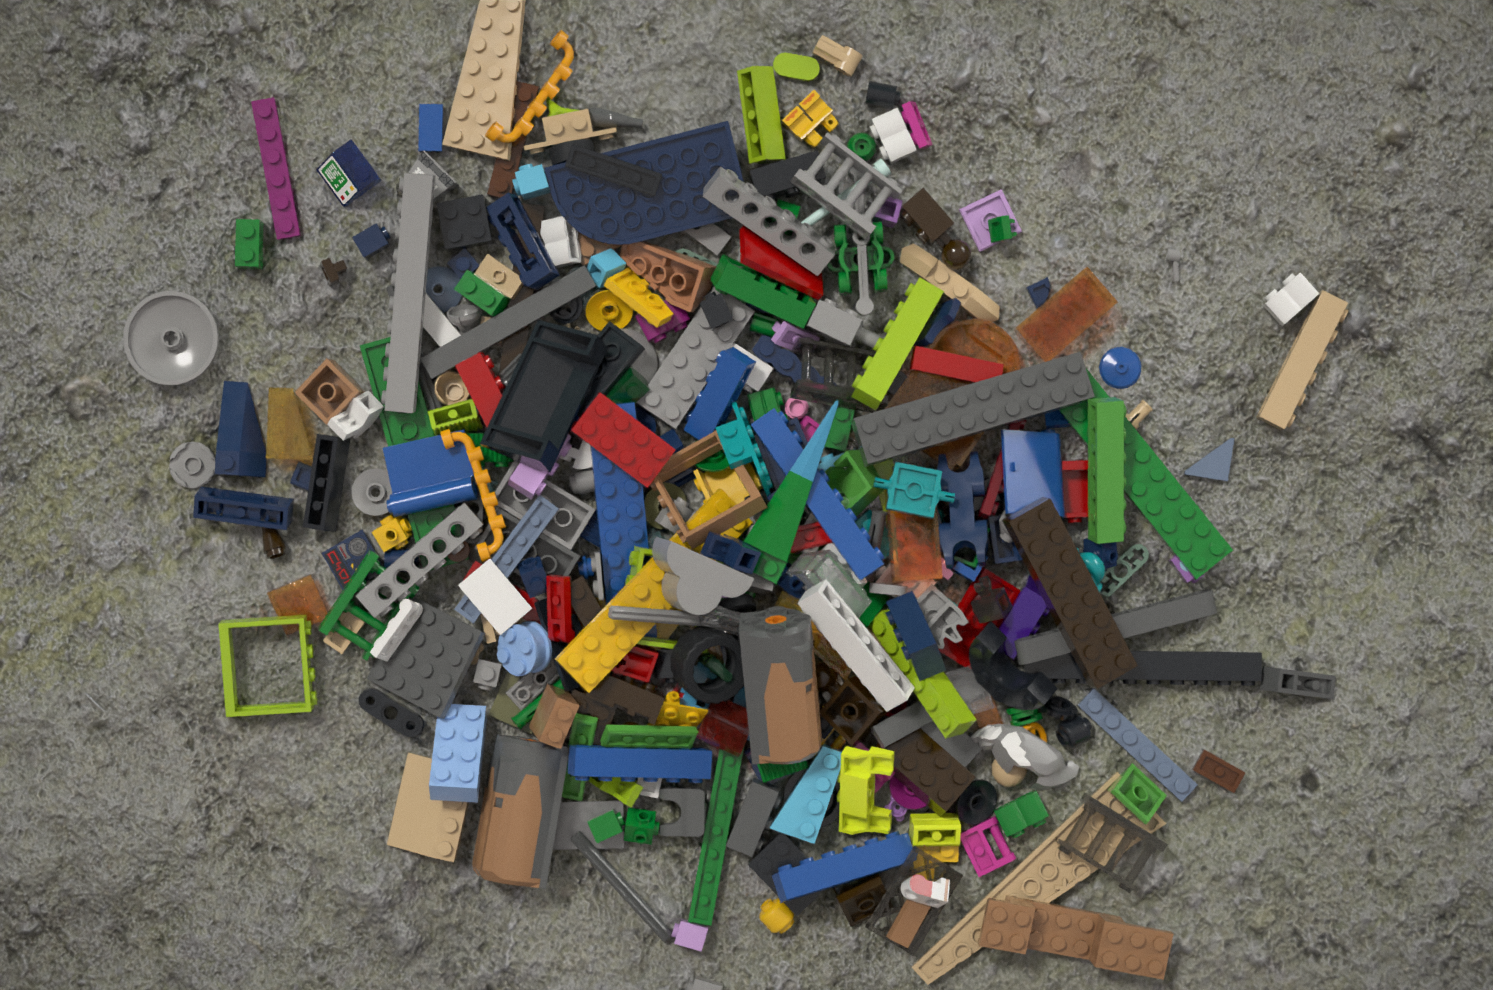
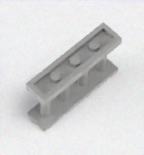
(843, 208)

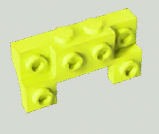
(857, 790)

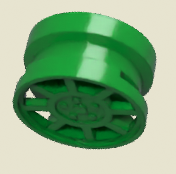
(1017, 714)

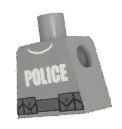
(443, 181)

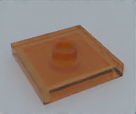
(298, 598)

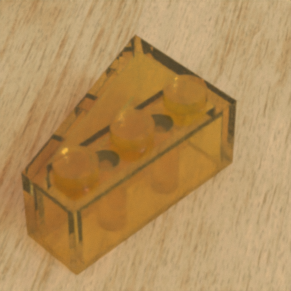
(286, 427)

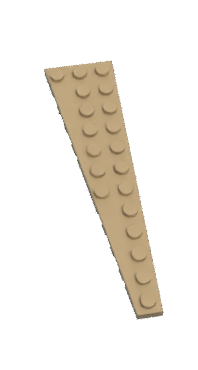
(488, 79)
(1039, 877)

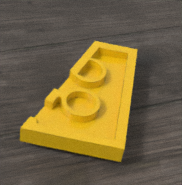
(639, 298)

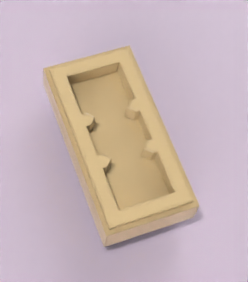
(499, 276)

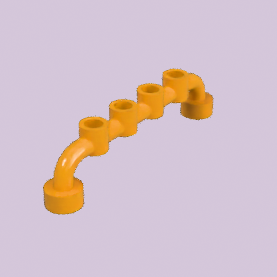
(548, 90)
(482, 479)

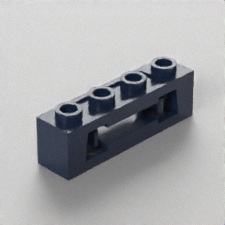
(534, 272)
(243, 508)

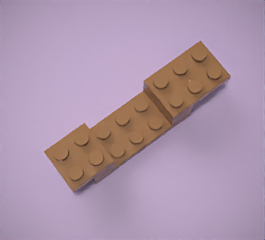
(1076, 933)

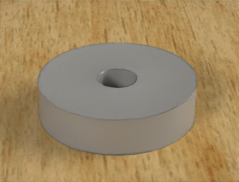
(887, 589)

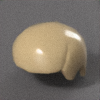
(450, 388)
(1011, 779)

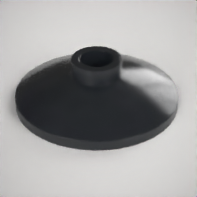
(976, 802)

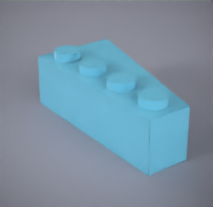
(808, 802)

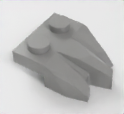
(941, 615)

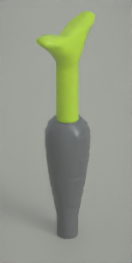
(598, 116)

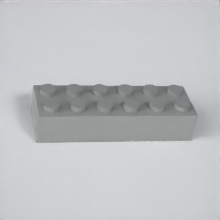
(690, 362)

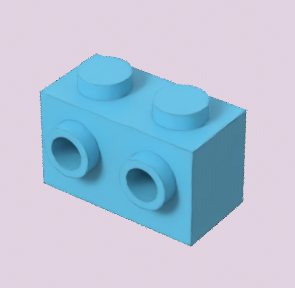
(531, 181)

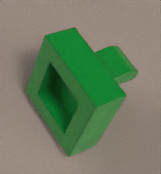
(1000, 229)

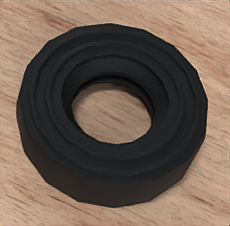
(743, 603)

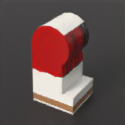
(925, 891)

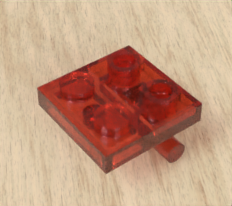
(725, 727)

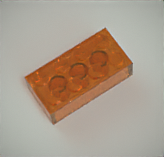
(1065, 315)
(913, 547)

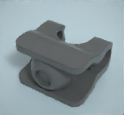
(692, 811)

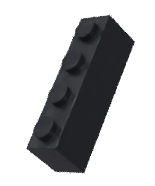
(326, 483)

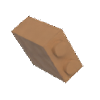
(554, 716)

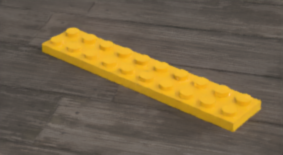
(606, 640)

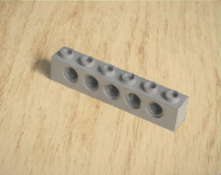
(754, 219)
(369, 594)

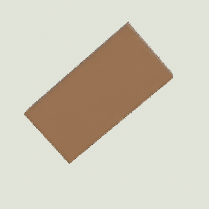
(907, 922)

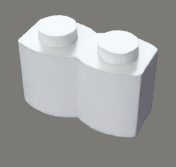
(893, 136)
(561, 241)
(1290, 299)

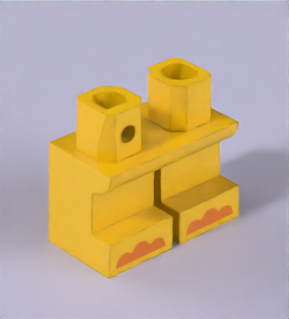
(812, 109)

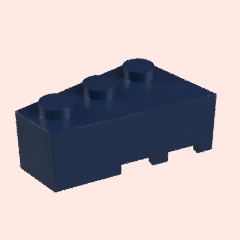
(916, 635)

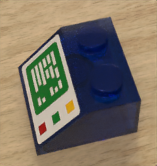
(348, 173)

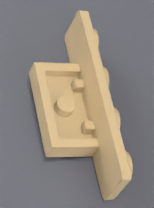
(566, 128)

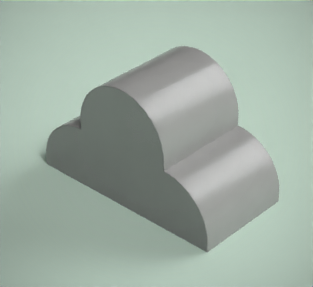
(694, 580)

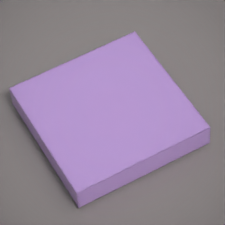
(977, 216)

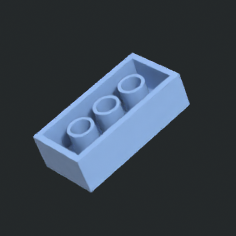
(458, 754)

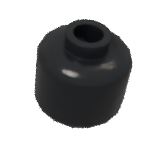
(1074, 732)

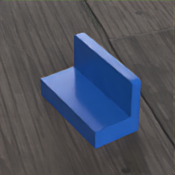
(966, 572)

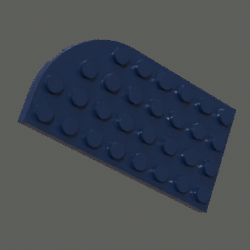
(630, 216)

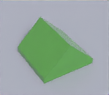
(1137, 793)

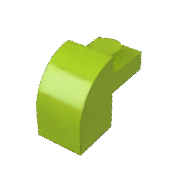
(624, 791)

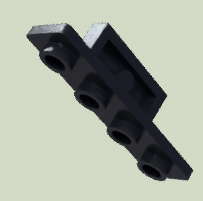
(557, 647)

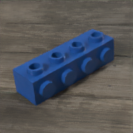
(722, 389)

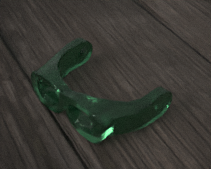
(714, 665)

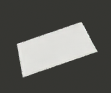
(495, 596)

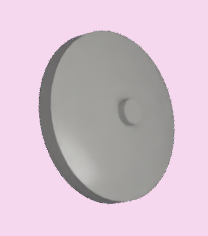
(171, 338)

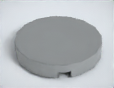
(192, 464)

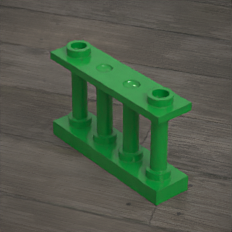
(345, 604)

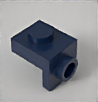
(533, 576)

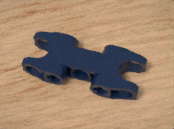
(963, 529)

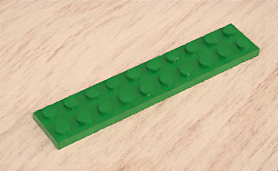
(403, 428)
(1160, 496)

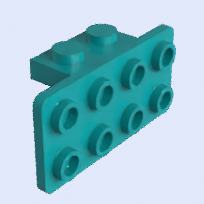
(741, 446)

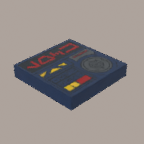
(347, 556)

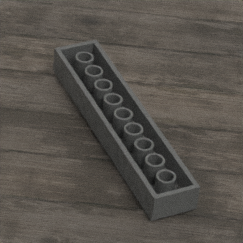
(972, 409)

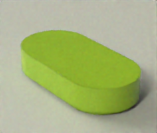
(796, 66)

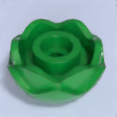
(865, 140)

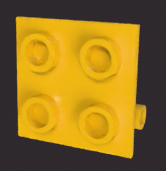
(675, 714)

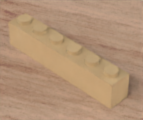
(1302, 360)

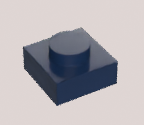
(462, 262)

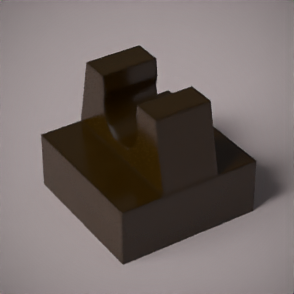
(332, 270)

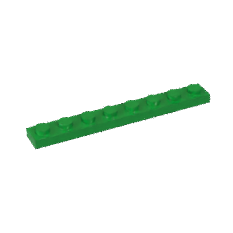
(715, 838)

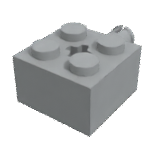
(839, 325)

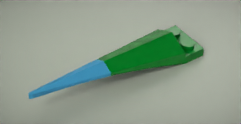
(780, 521)

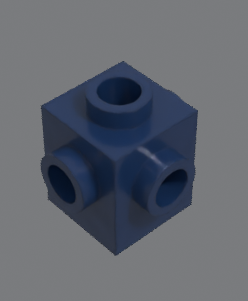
(1106, 551)

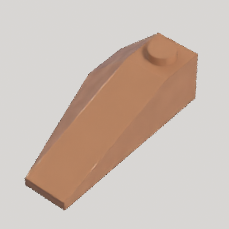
(673, 274)

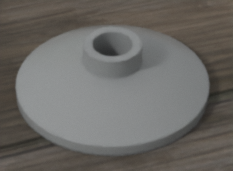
(362, 491)

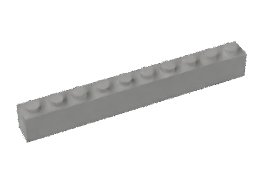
(409, 292)

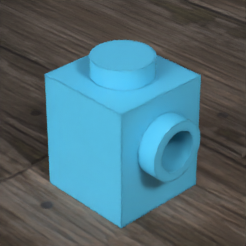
(604, 266)

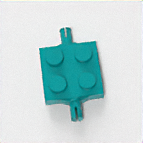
(914, 490)

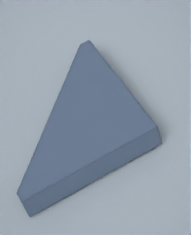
(1215, 464)

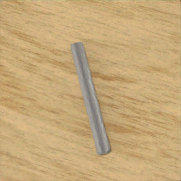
(653, 615)

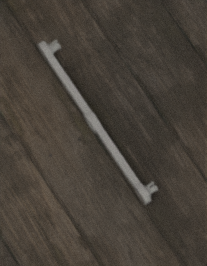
(864, 305)

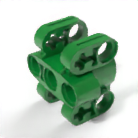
(873, 265)

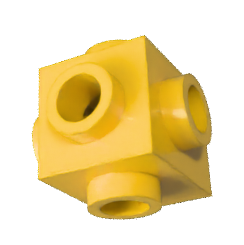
(392, 532)

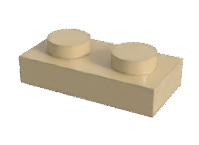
(337, 641)

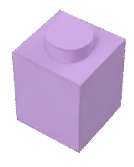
(689, 934)

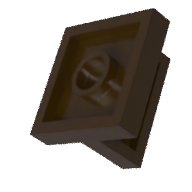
(860, 898)

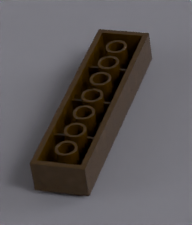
(1069, 592)

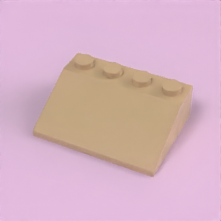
(425, 824)

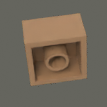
(329, 390)

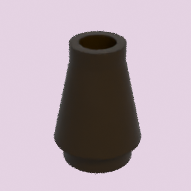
(272, 543)

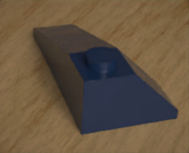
(239, 439)

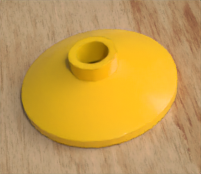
(599, 316)

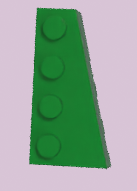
(762, 291)

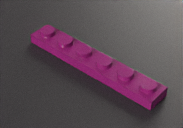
(276, 168)

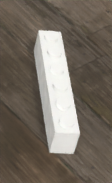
(856, 645)

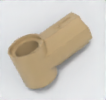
(842, 58)

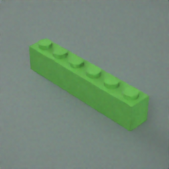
(1106, 470)

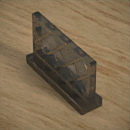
(933, 913)

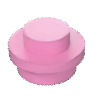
(796, 408)

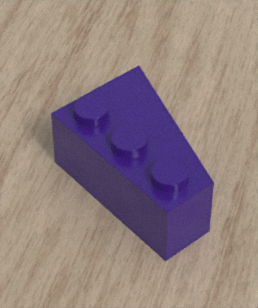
(1023, 616)

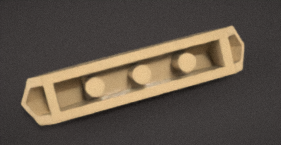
(953, 285)

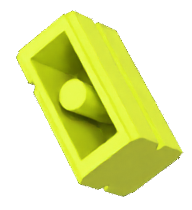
(934, 830)

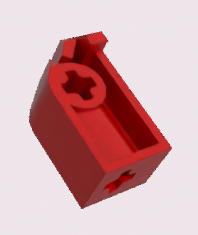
(638, 663)

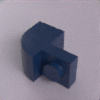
(731, 551)

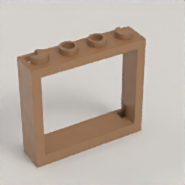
(685, 459)

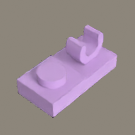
(788, 334)

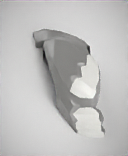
(1021, 748)

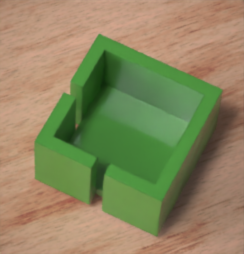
(854, 482)

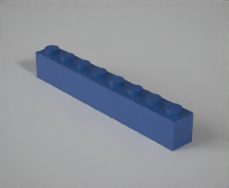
(822, 500)

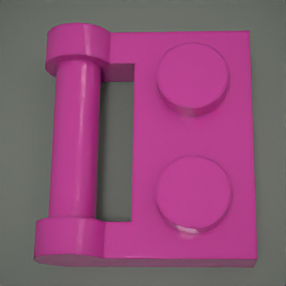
(980, 850)

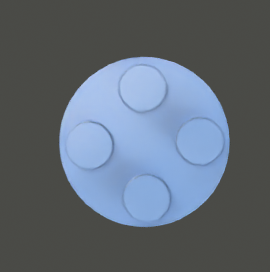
(524, 648)

